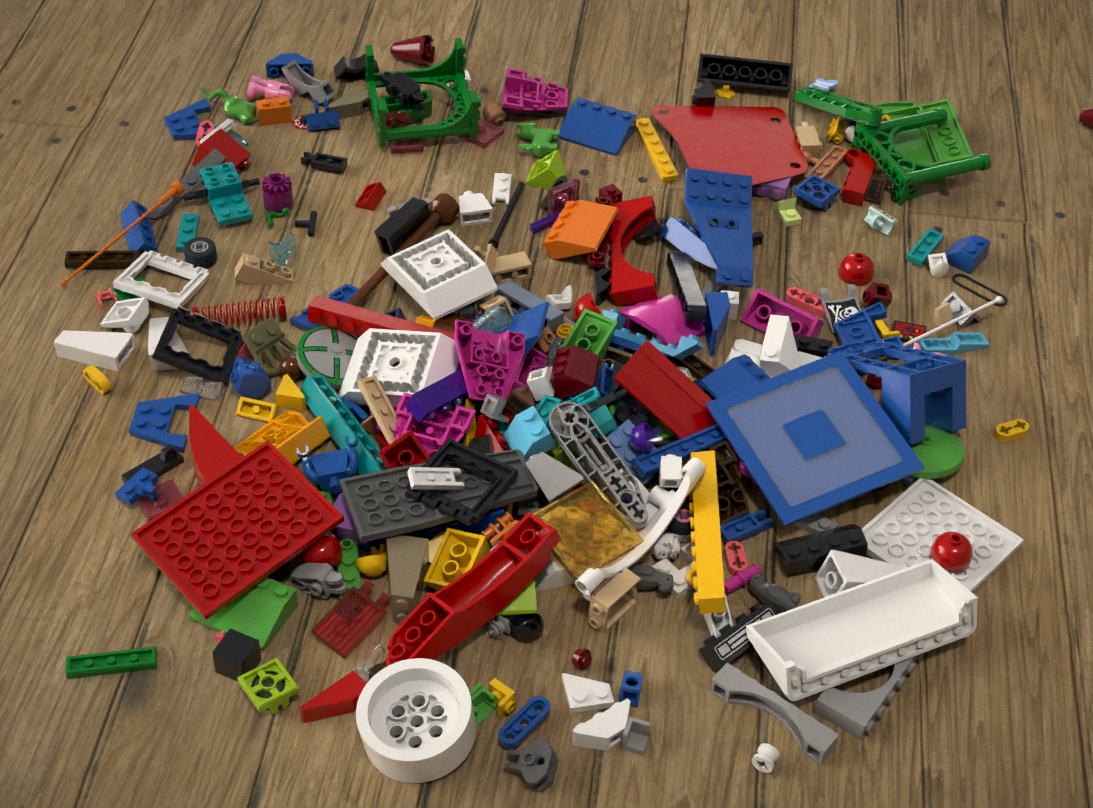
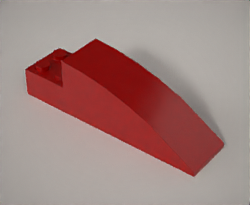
(208, 447)

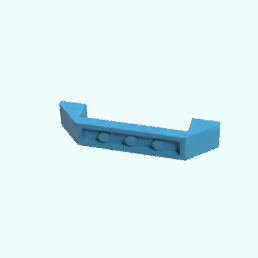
(685, 348)

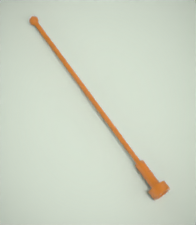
(176, 188)

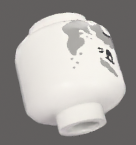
(666, 547)

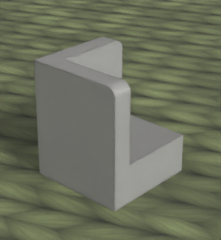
(493, 407)
(636, 735)

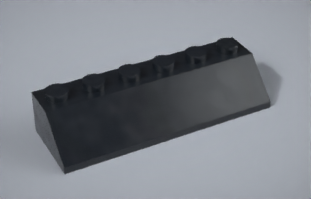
(745, 72)

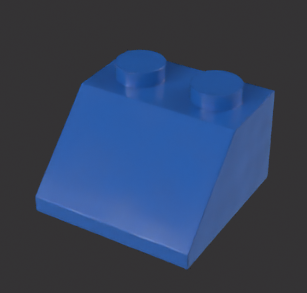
(968, 253)

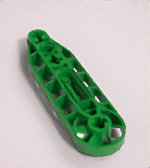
(840, 105)

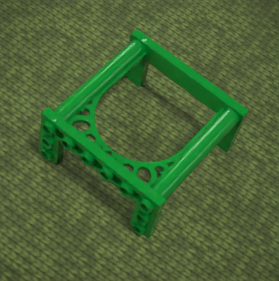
(447, 71)

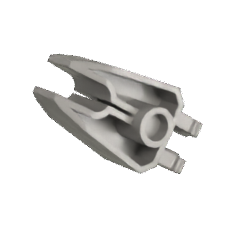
(318, 580)

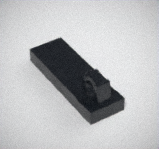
(159, 464)

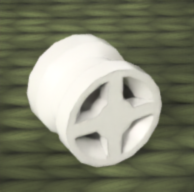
(765, 758)

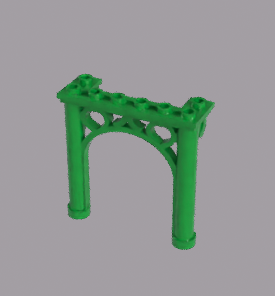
(908, 181)

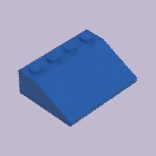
(598, 126)
(529, 323)
(733, 376)

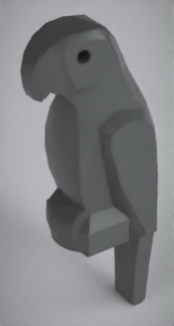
(652, 578)
(778, 596)

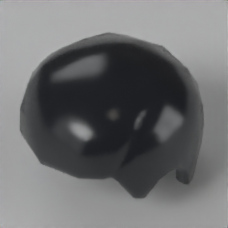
(526, 625)

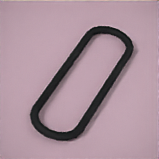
(998, 304)

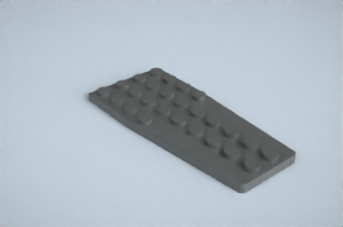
(384, 510)

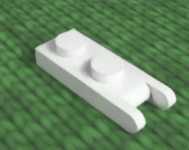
(501, 188)
(434, 478)

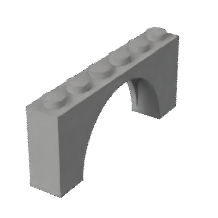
(858, 711)

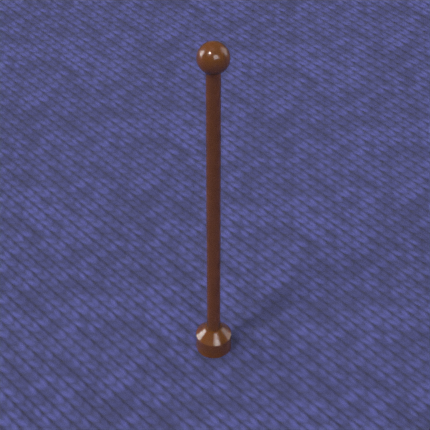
(442, 210)

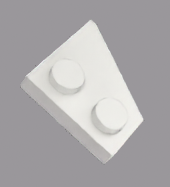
(586, 694)

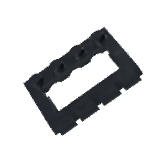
(198, 366)
(473, 461)

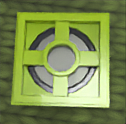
(270, 686)

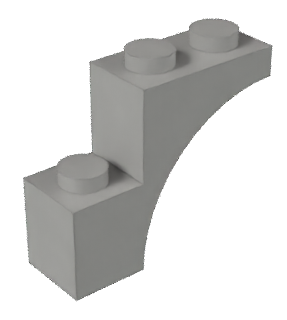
(305, 83)

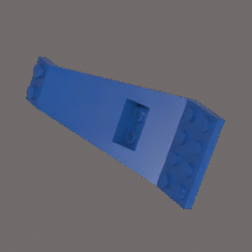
(724, 200)

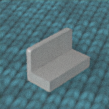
(960, 307)

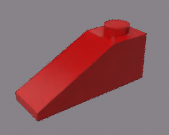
(335, 700)

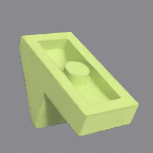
(786, 211)

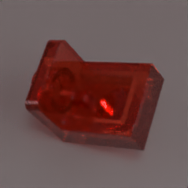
(398, 117)

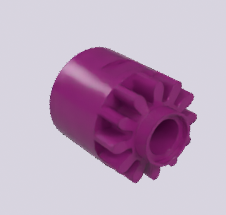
(277, 192)

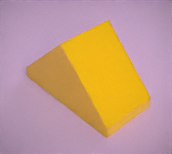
(289, 396)

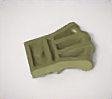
(262, 338)

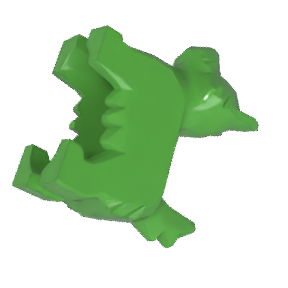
(541, 138)

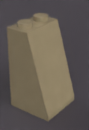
(406, 569)

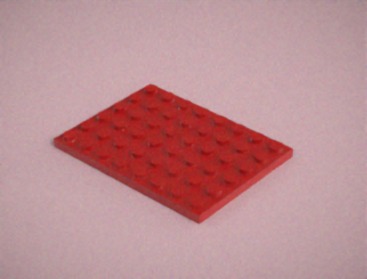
(237, 529)

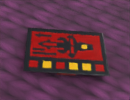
(908, 330)

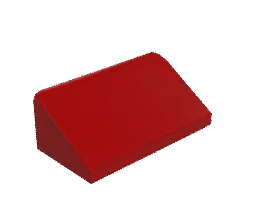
(371, 196)

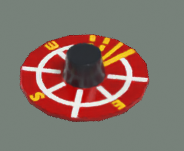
(300, 122)

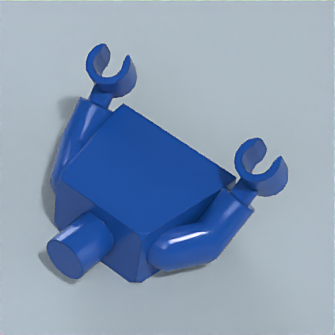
(330, 466)

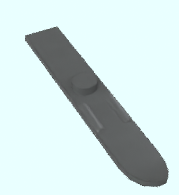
(189, 181)

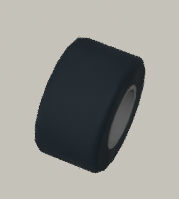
(200, 252)

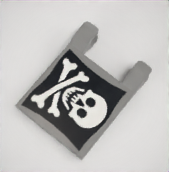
(839, 308)

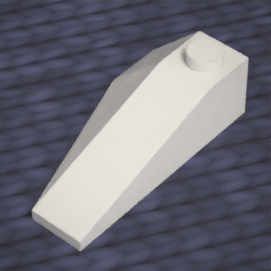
(156, 328)
(779, 347)

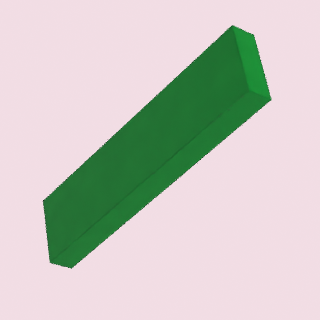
(111, 662)

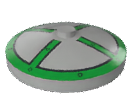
(326, 353)

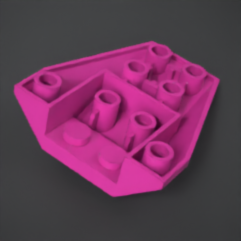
(488, 359)

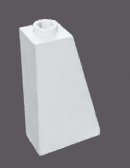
(99, 349)

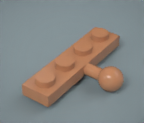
(827, 164)

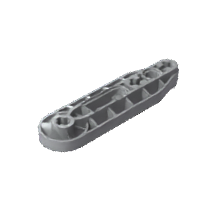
(604, 470)

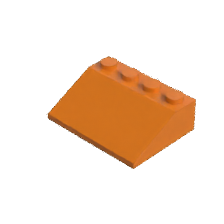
(579, 229)

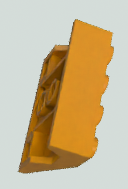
(287, 433)

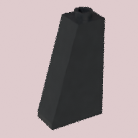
(401, 225)

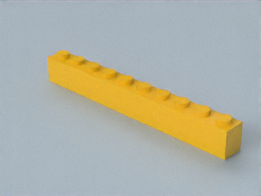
(707, 539)

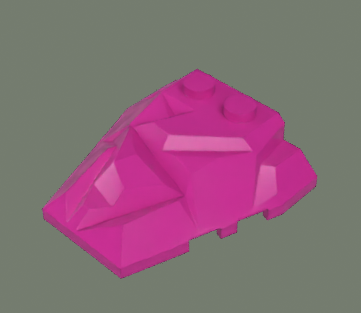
(531, 95)
(438, 430)

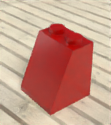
(227, 146)

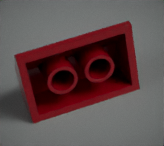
(573, 371)

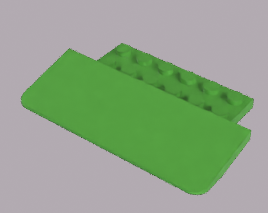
(931, 143)

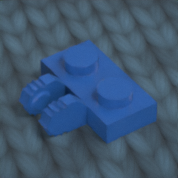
(322, 120)

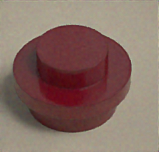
(874, 382)
(581, 658)

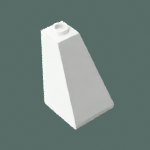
(848, 570)

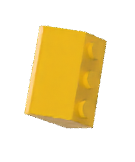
(455, 556)

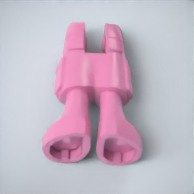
(270, 89)

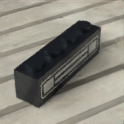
(733, 639)

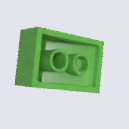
(592, 333)

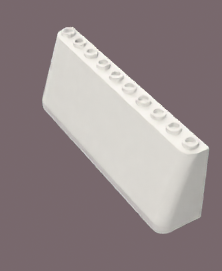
(864, 629)

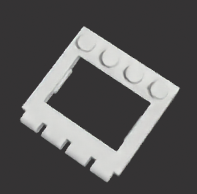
(126, 281)

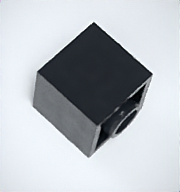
(236, 654)

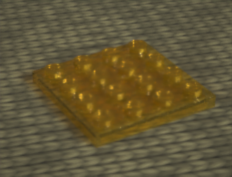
(590, 530)

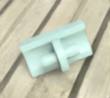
(880, 220)

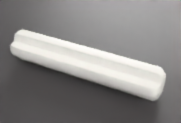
(226, 126)

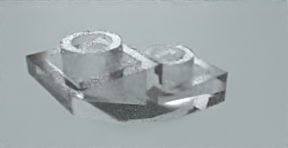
(207, 390)

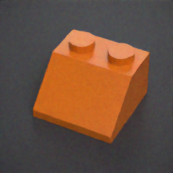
(274, 111)

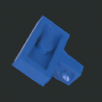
(139, 485)

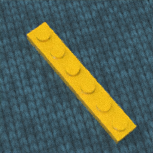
(656, 150)

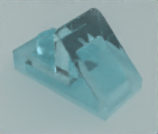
(282, 251)

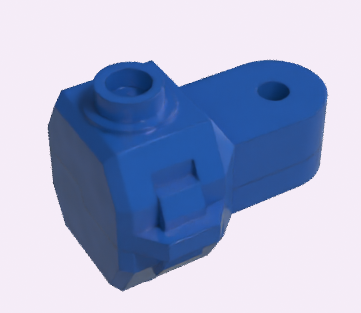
(249, 378)

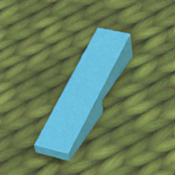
(956, 343)

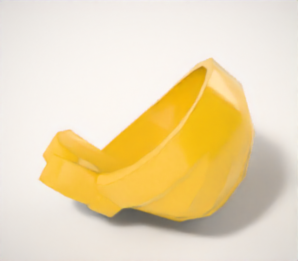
(374, 564)

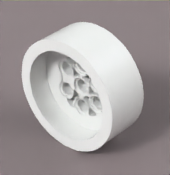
(398, 691)

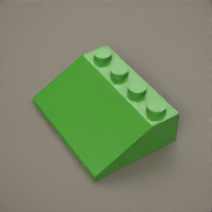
(256, 612)

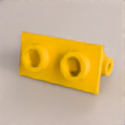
(837, 130)

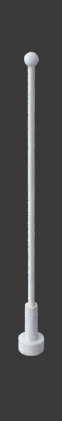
(999, 299)

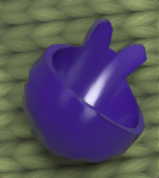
(643, 437)

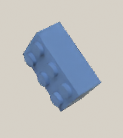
(621, 443)

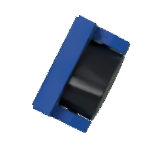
(817, 193)

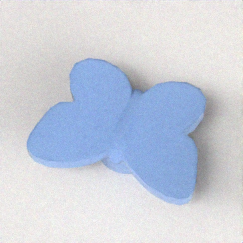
(821, 84)

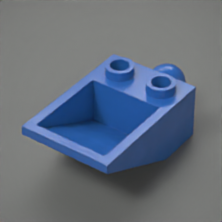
(716, 319)

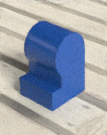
(631, 687)

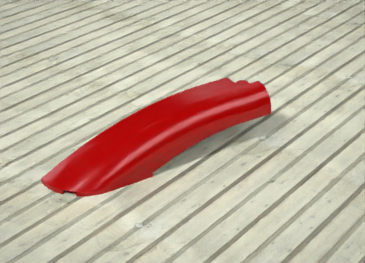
(476, 596)

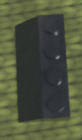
(810, 551)

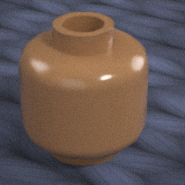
(494, 113)

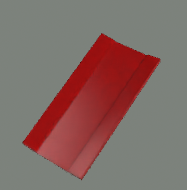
(665, 392)

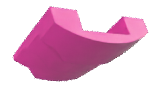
(662, 317)

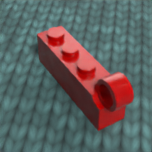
(858, 177)

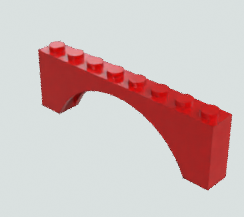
(627, 282)

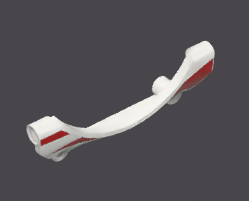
(661, 511)

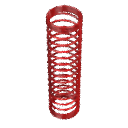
(281, 311)

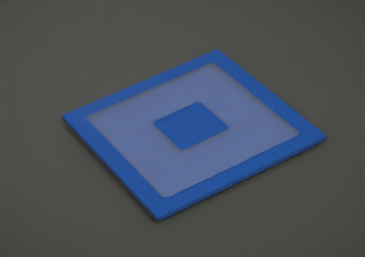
(813, 438)

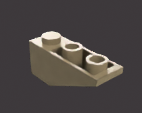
(351, 104)

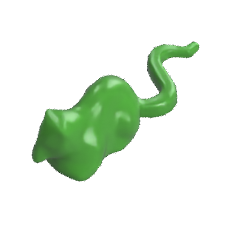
(235, 106)

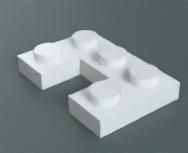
(679, 576)

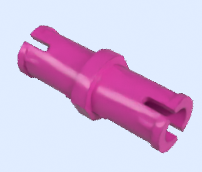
(740, 578)

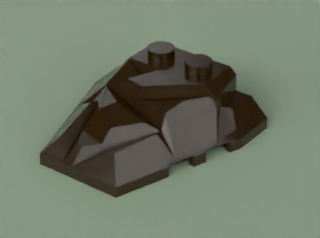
(731, 494)

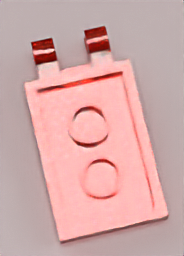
(351, 619)

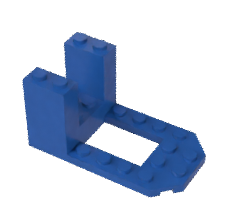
(917, 392)

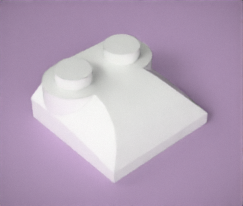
(127, 314)

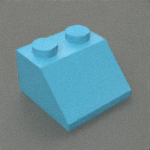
(529, 434)

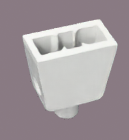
(474, 209)

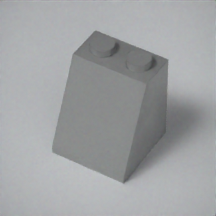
(554, 477)

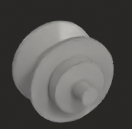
(498, 627)

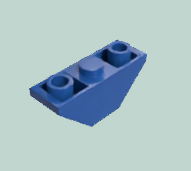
(274, 66)

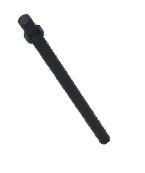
(495, 240)

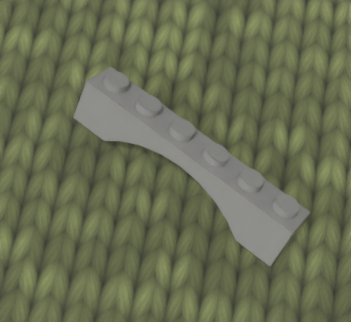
(738, 688)

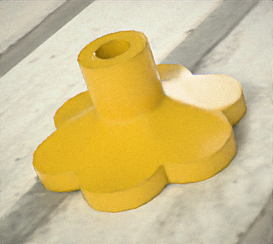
(725, 92)

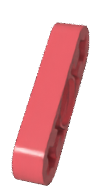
(799, 297)

